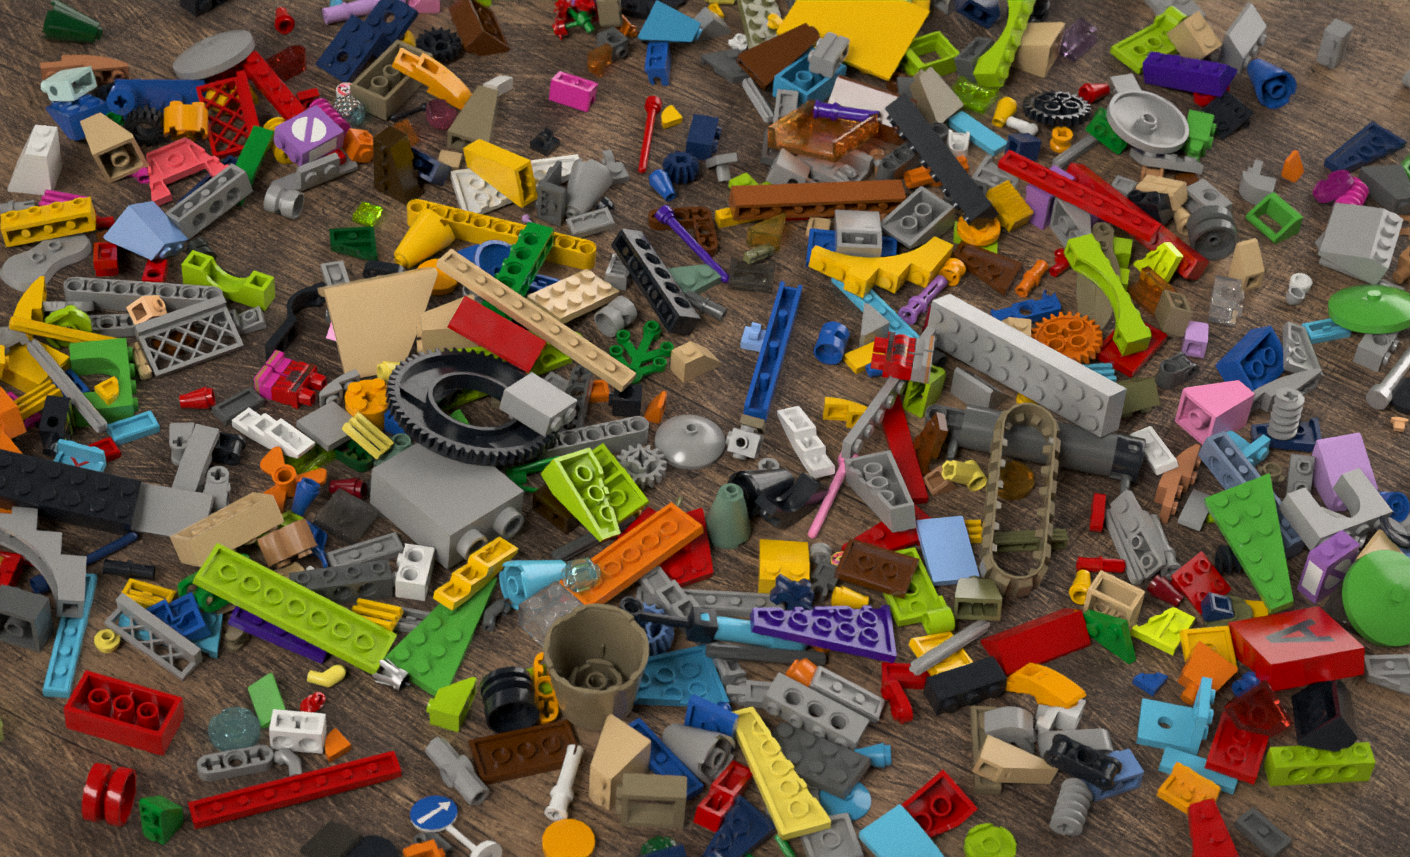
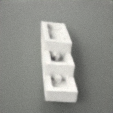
(272, 433)
(805, 442)

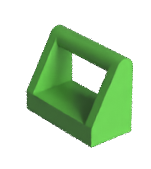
(1278, 211)

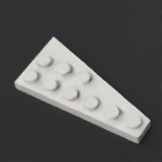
(480, 197)

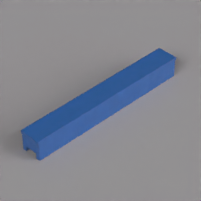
(773, 351)

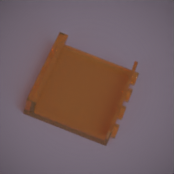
(819, 137)

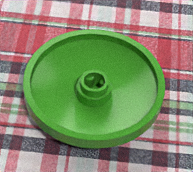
(1370, 309)
(1379, 597)

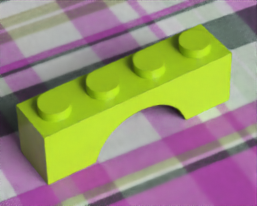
(251, 291)

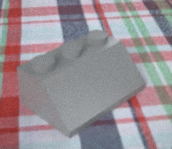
(1243, 39)

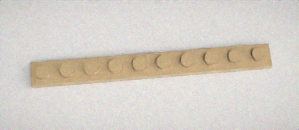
(536, 320)

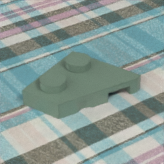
(695, 277)

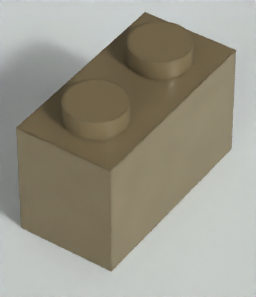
(1173, 313)

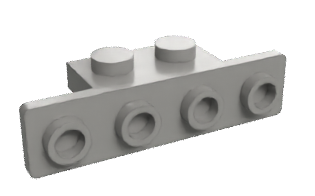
(316, 172)

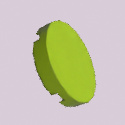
(989, 841)

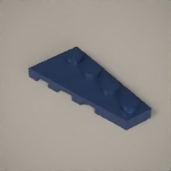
(1364, 147)

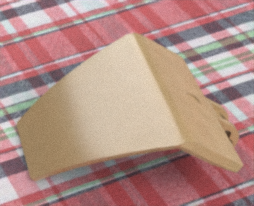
(377, 317)

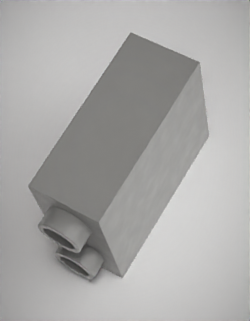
(446, 502)

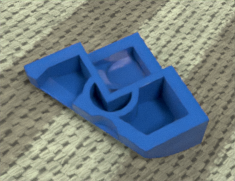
(182, 616)

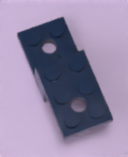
(366, 39)

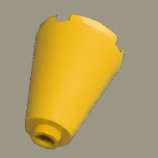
(423, 239)

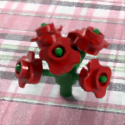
(570, 13)

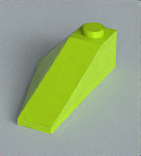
(580, 488)

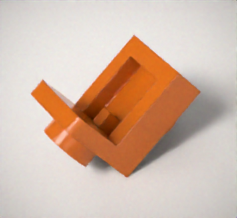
(424, 849)

